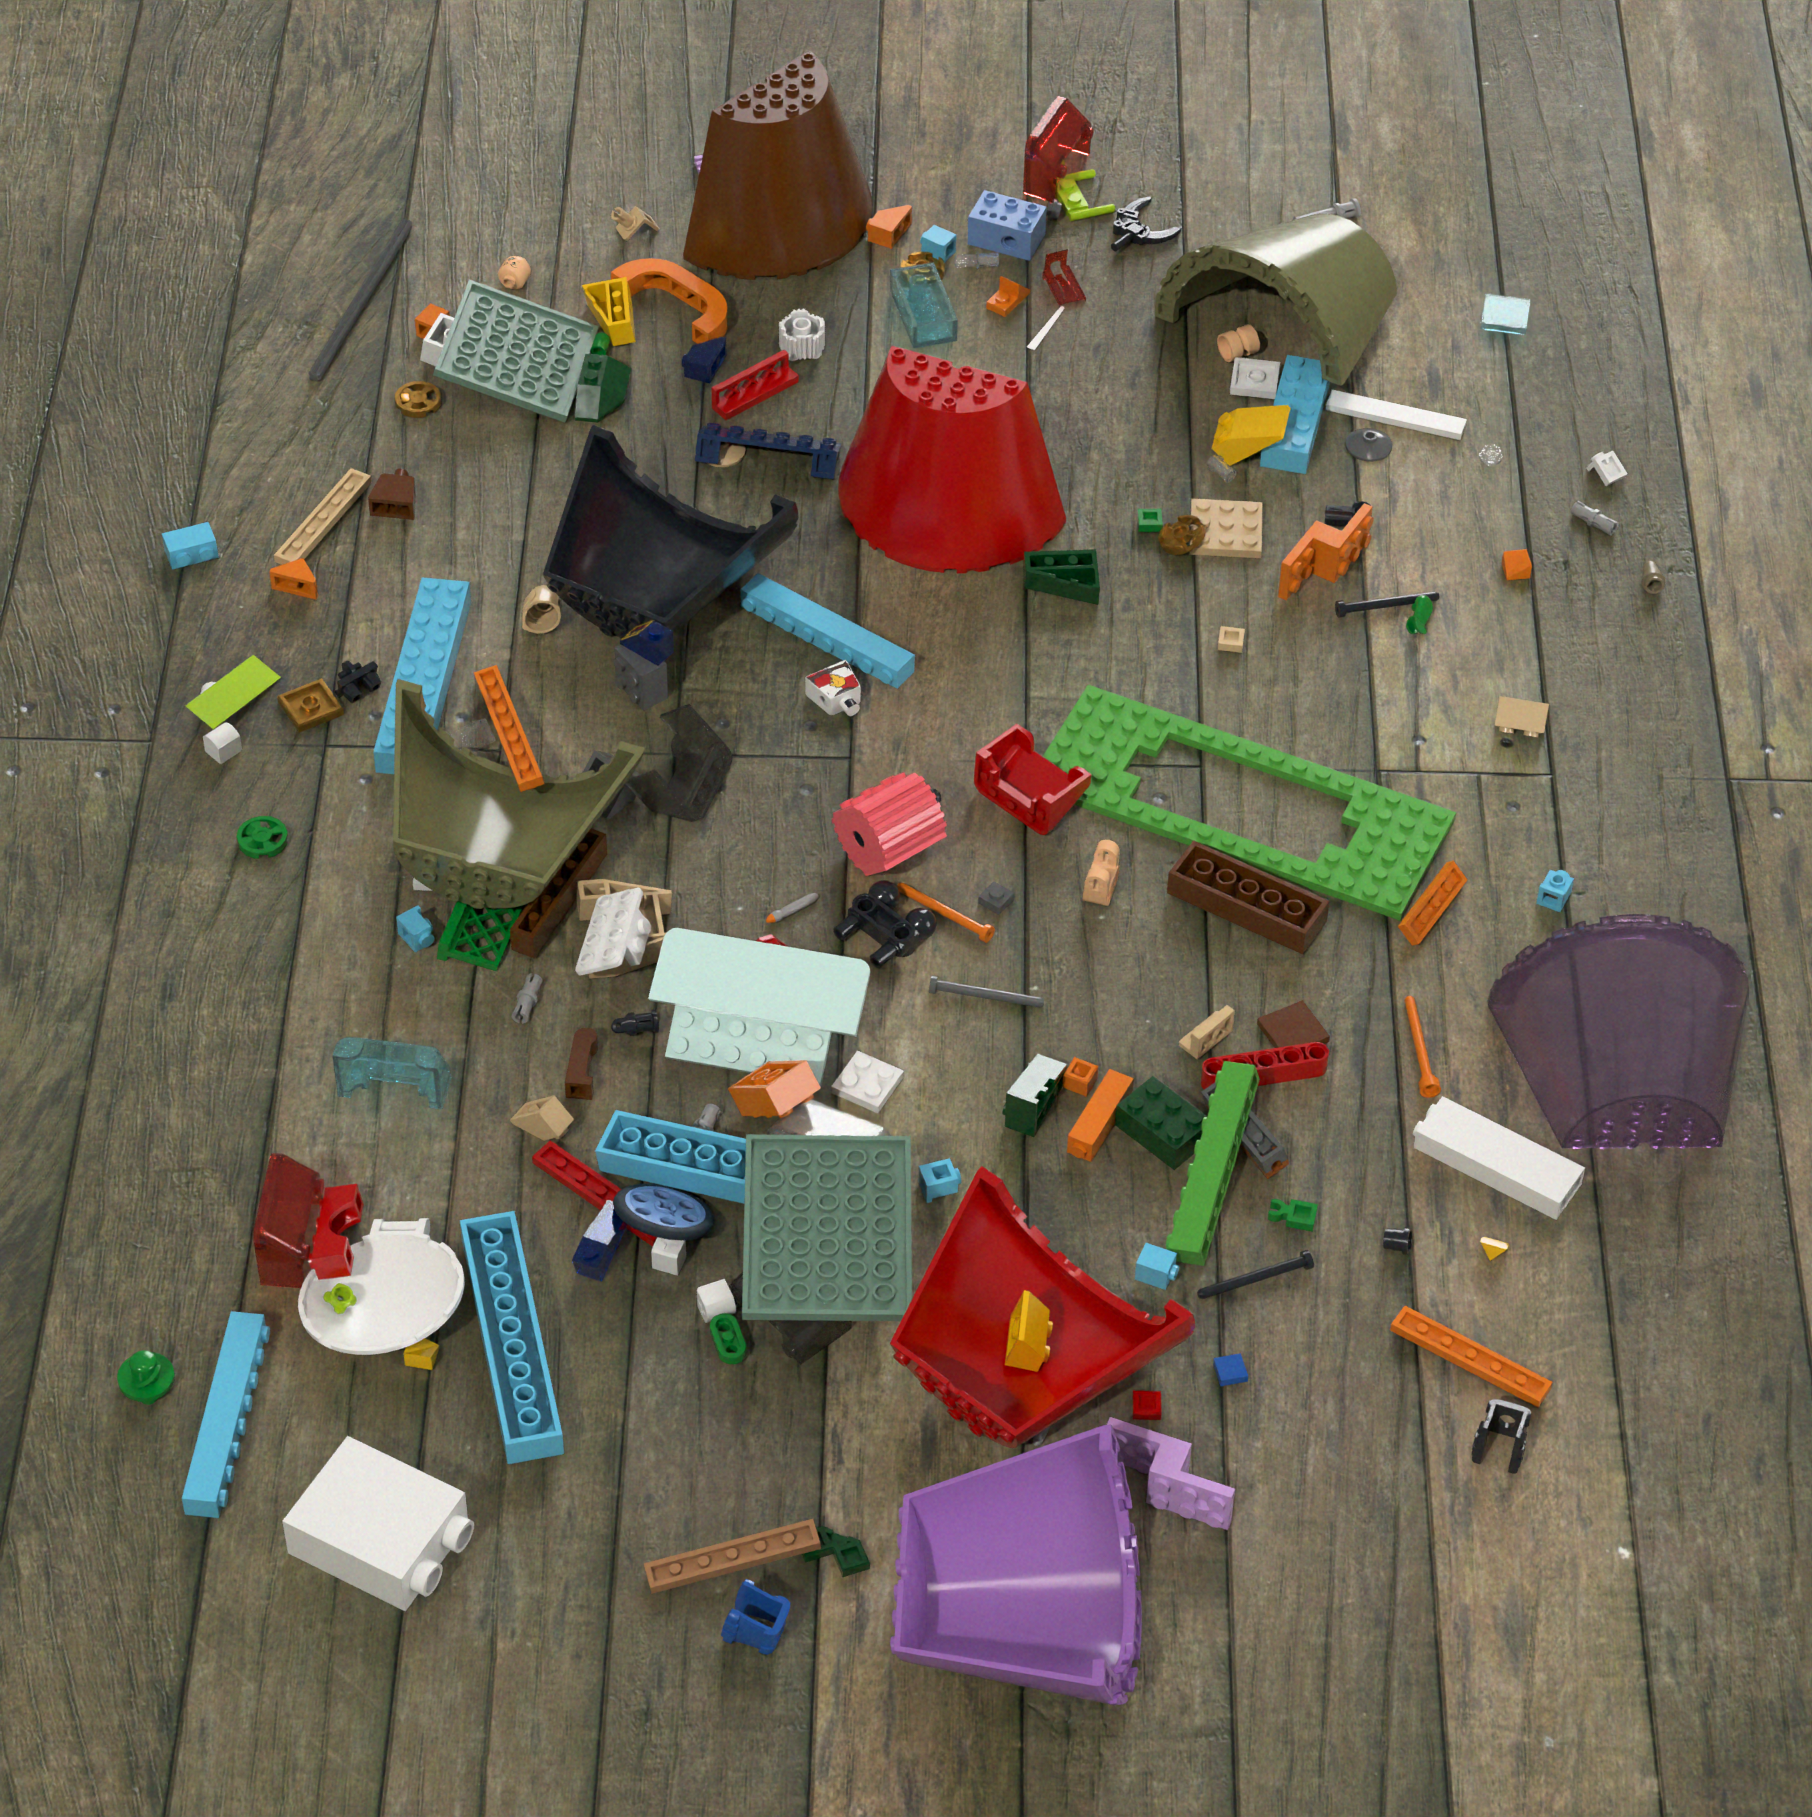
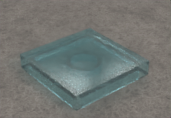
(1505, 314)

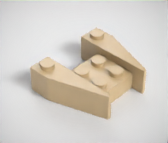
(652, 905)

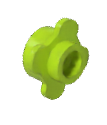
(344, 1292)

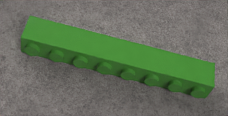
(1213, 1163)

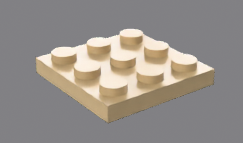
(1230, 528)

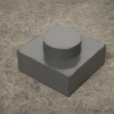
(996, 897)

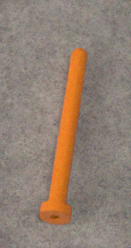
(985, 932)

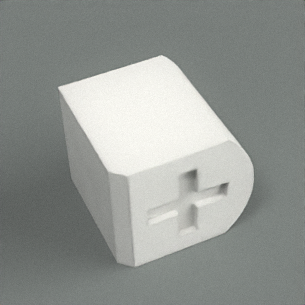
(222, 743)
(668, 1255)
(715, 1300)

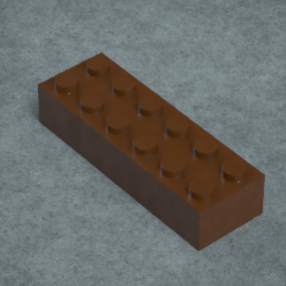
(1248, 897)

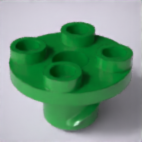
(146, 1376)

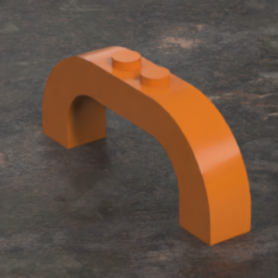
(686, 286)

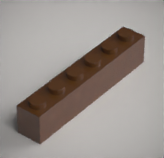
(547, 910)

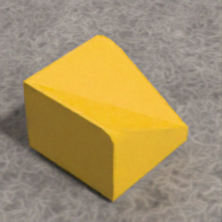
(421, 1354)

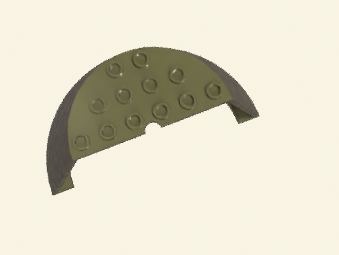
(1318, 261)
(468, 824)

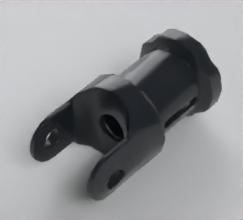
(631, 1026)

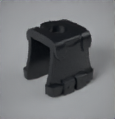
(1493, 1423)

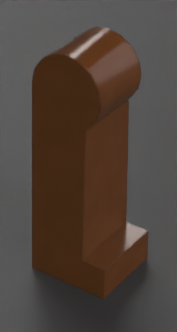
(577, 1081)

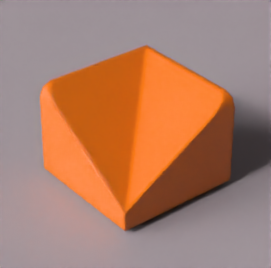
(1516, 564)
(1080, 1076)

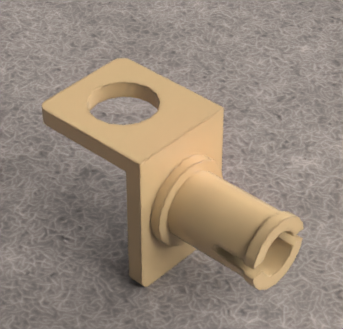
(631, 221)

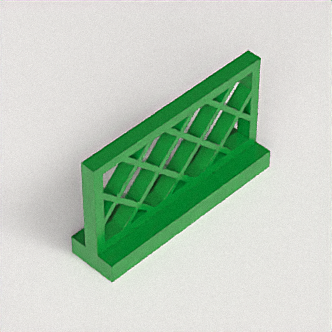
(456, 928)

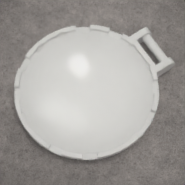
(401, 1289)

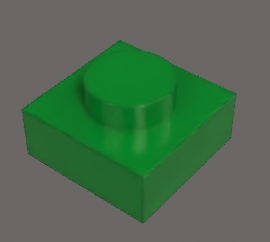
(1149, 520)

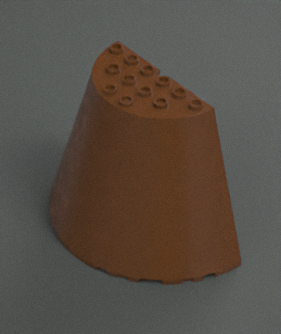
(778, 180)

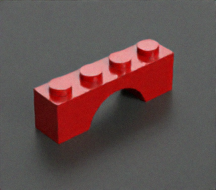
(332, 1253)

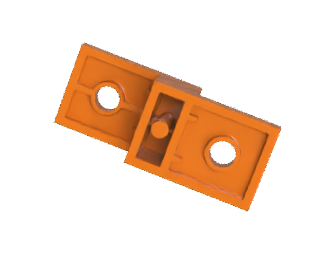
(1325, 552)

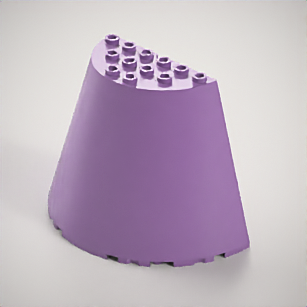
(1025, 1572)

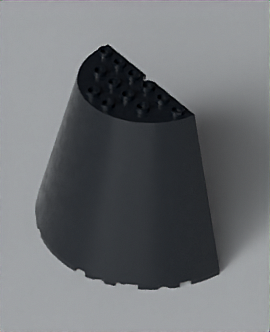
(645, 556)

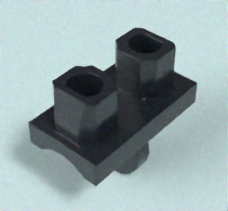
(355, 676)

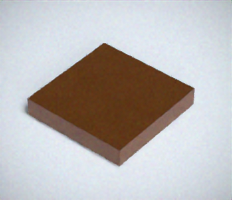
(1292, 1026)

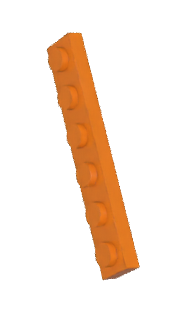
(1471, 1356)

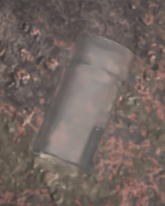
(1217, 464)

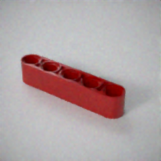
(1274, 1064)

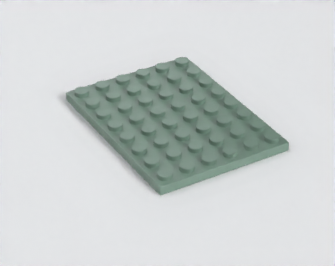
(827, 1228)

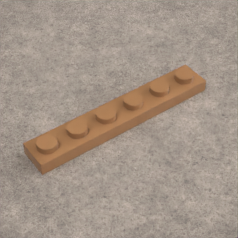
(732, 1556)

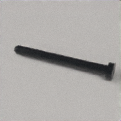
(1342, 608)
(1305, 1260)

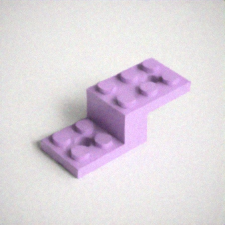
(1169, 1477)

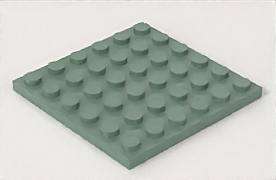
(515, 350)

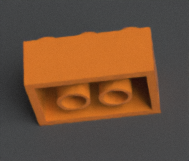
(774, 1089)

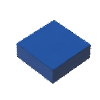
(1230, 1369)

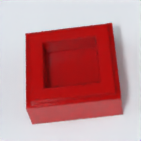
(1147, 1405)

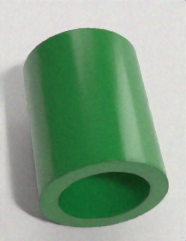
(600, 344)

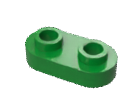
(728, 1341)

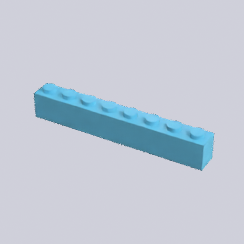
(827, 630)
(225, 1415)

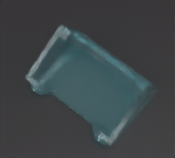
(365, 1059)

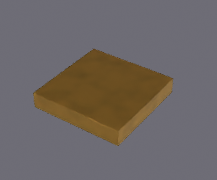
(310, 705)

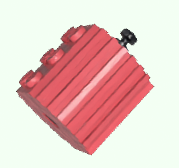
(890, 822)

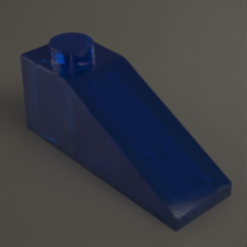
(599, 1243)

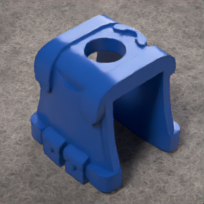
(760, 1604)

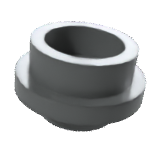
(1053, 209)

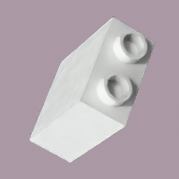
(378, 1524)

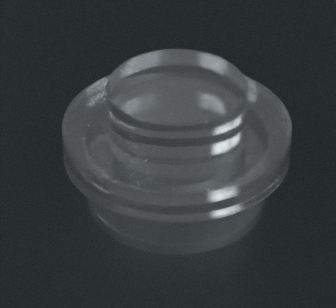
(1490, 455)

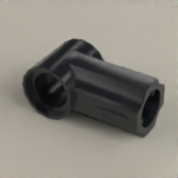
(1341, 515)

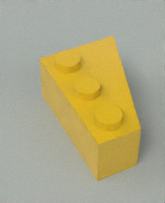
(612, 308)

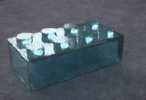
(923, 305)

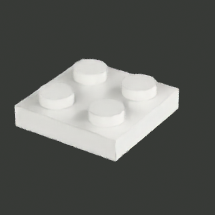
(1255, 378)
(867, 1081)

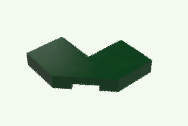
(847, 1551)

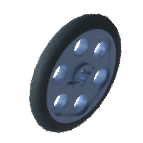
(664, 1212)

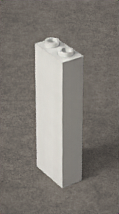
(1498, 1157)

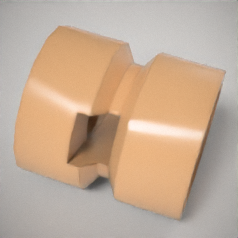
(1238, 343)

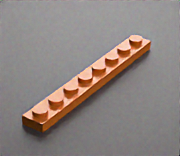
(508, 728)

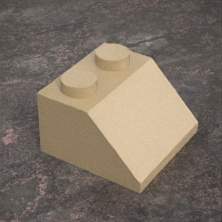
(1521, 715)

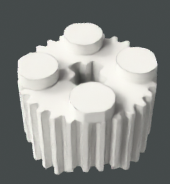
(802, 335)

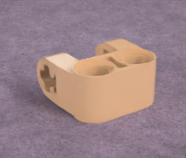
(1103, 874)

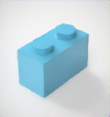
(190, 545)

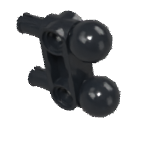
(876, 917)

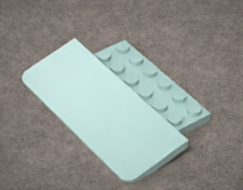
(755, 1000)

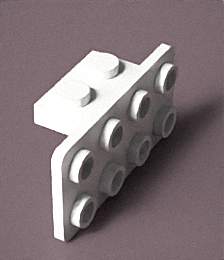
(614, 933)

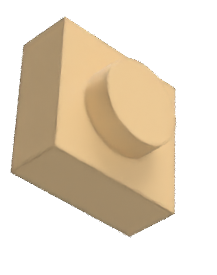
(1231, 639)

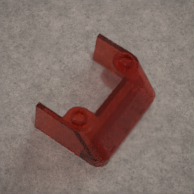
(1050, 143)
(283, 1221)

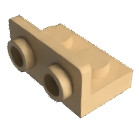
(1208, 1032)

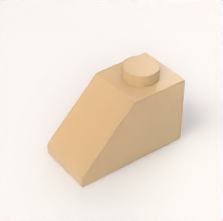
(543, 1118)

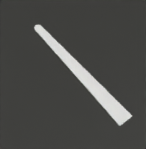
(1038, 338)

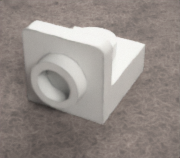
(1607, 467)

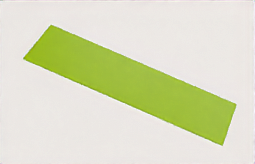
(233, 691)

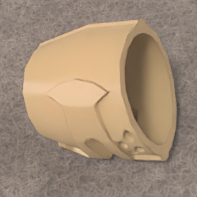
(542, 608)

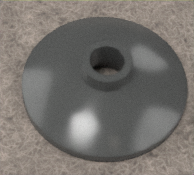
(1368, 444)

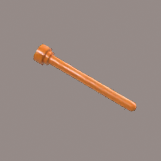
(1429, 1084)

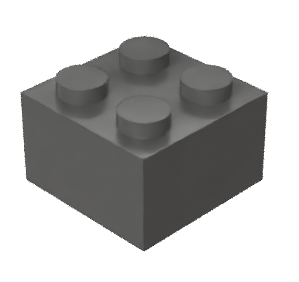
(640, 678)

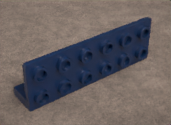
(823, 451)

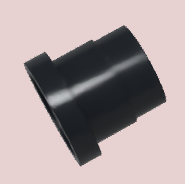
(1398, 1240)

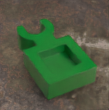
(1297, 1215)

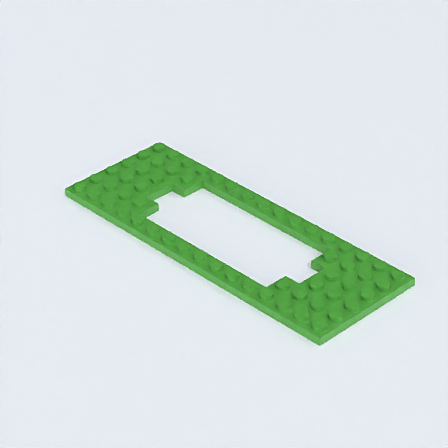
(1376, 871)

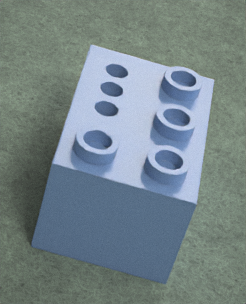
(1007, 225)

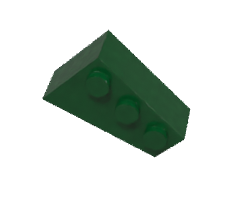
(1063, 573)
(1033, 1094)

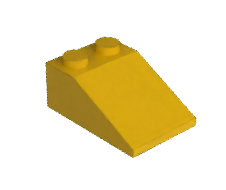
(1249, 431)

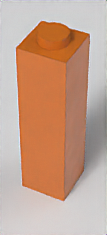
(1098, 1115)

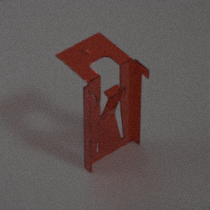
(1070, 295)

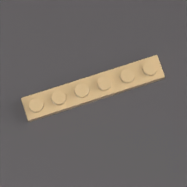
(323, 517)

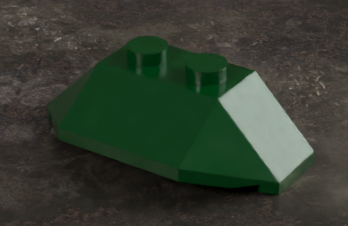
(600, 387)

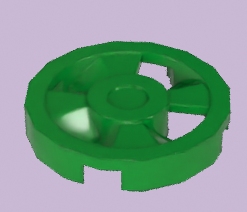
(261, 837)

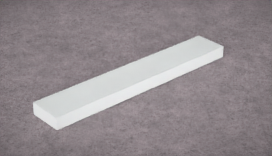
(1396, 414)

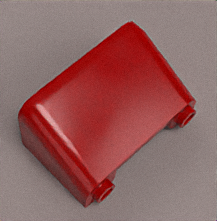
(1026, 782)

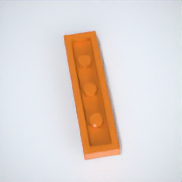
(1432, 903)

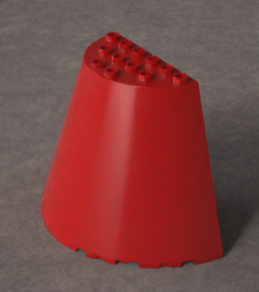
(949, 468)
(962, 1313)

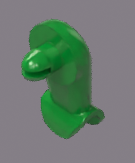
(1422, 611)

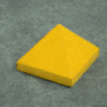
(1493, 1247)

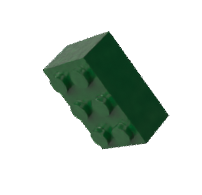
(1161, 1122)

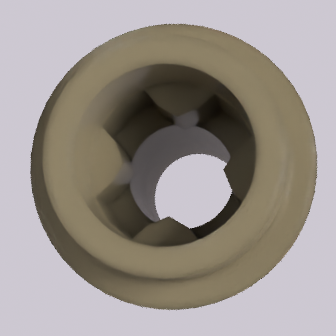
(1652, 579)

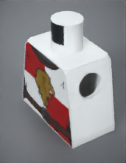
(834, 689)

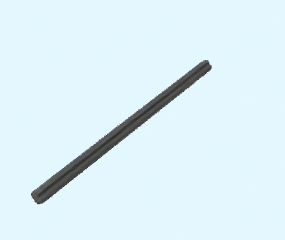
(360, 300)

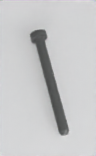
(986, 993)

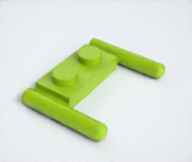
(1073, 200)

